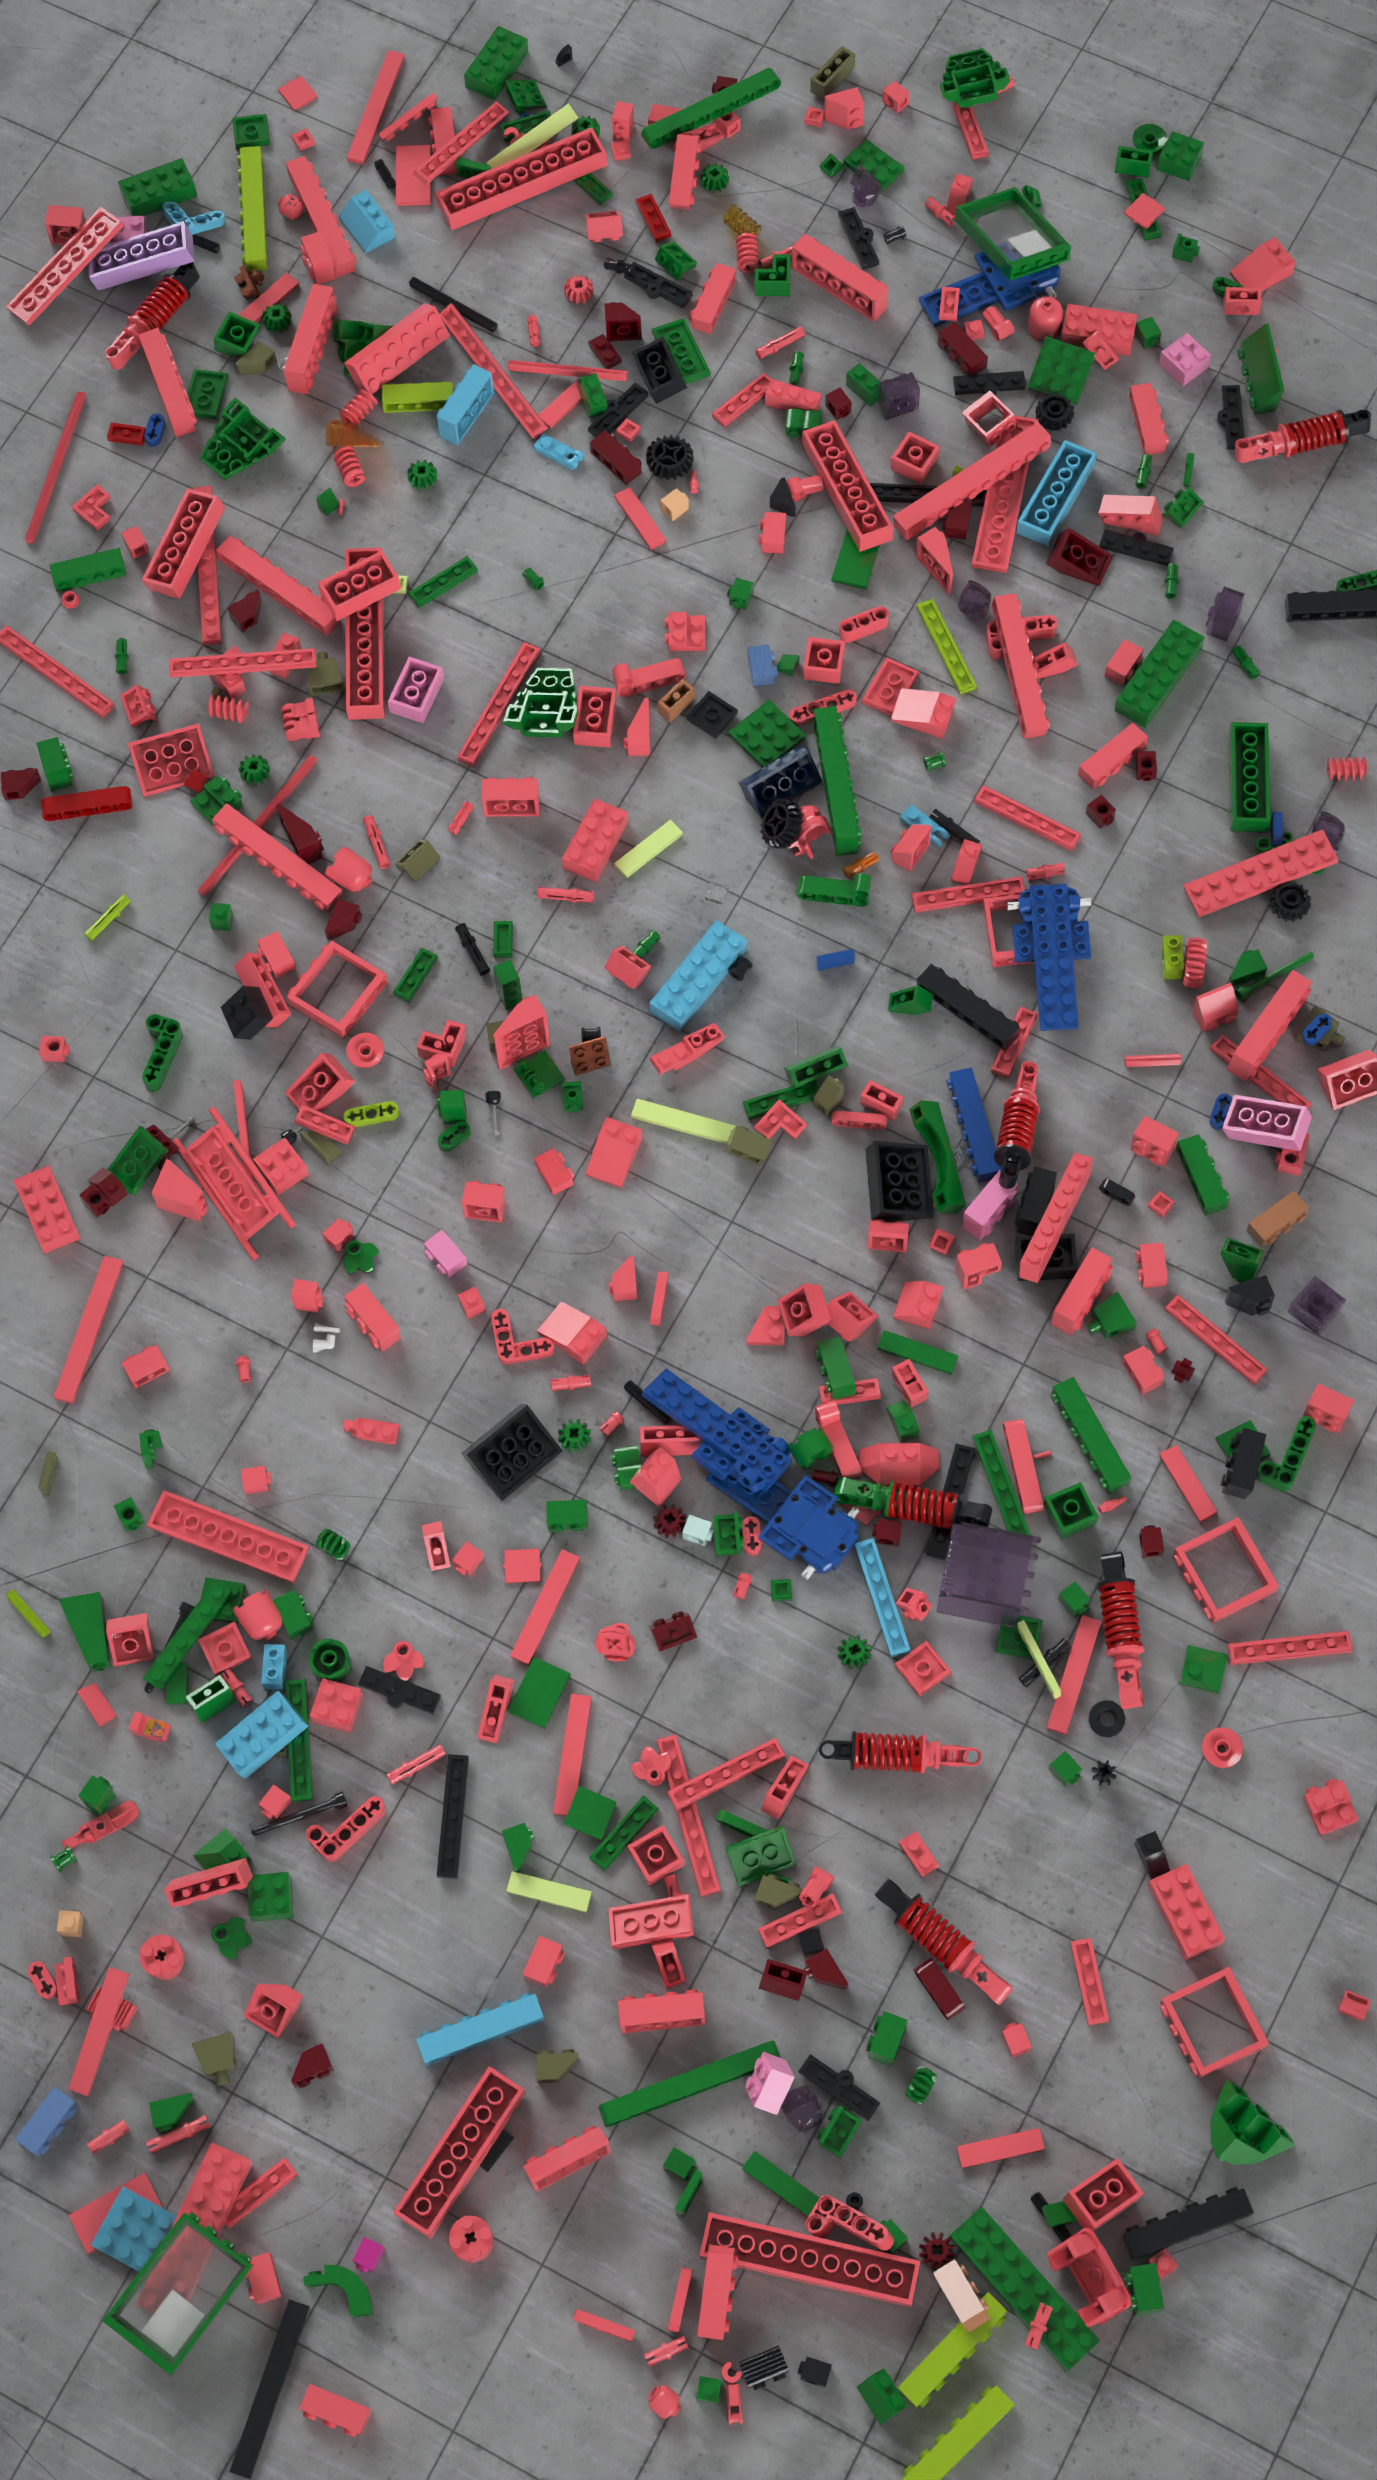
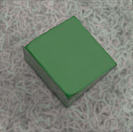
(831, 165)
(327, 501)
(788, 664)

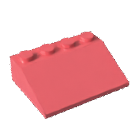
(168, 759)
(522, 1032)
(567, 2158)

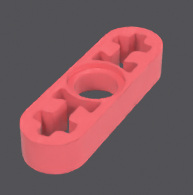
(859, 1120)
(659, 1298)
(680, 2300)
(604, 2325)

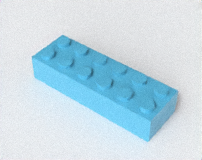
(1056, 493)
(698, 976)

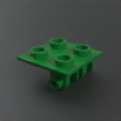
(524, 94)
(538, 1074)

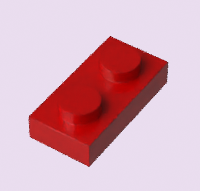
(126, 434)

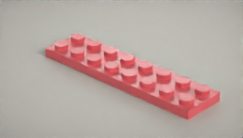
(65, 266)
(1260, 873)
(228, 1536)

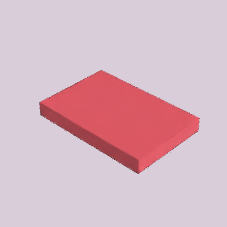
(887, 685)

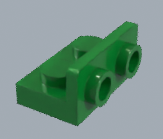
(468, 168)
(674, 259)
(1183, 506)
(148, 1442)

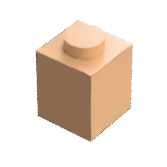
(674, 504)
(70, 1923)

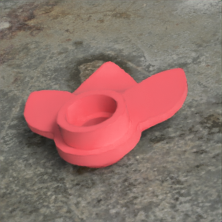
(404, 1663)
(651, 1763)

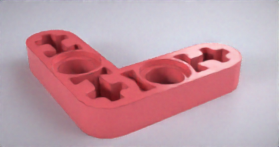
(515, 1348)

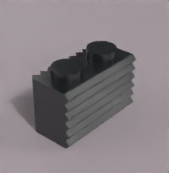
(763, 2368)

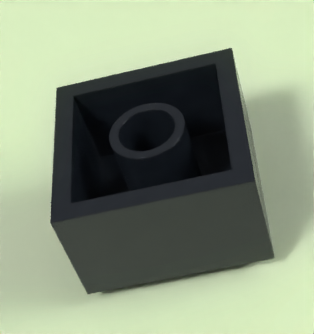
(246, 1012)

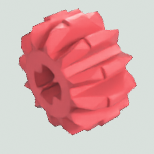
(578, 289)

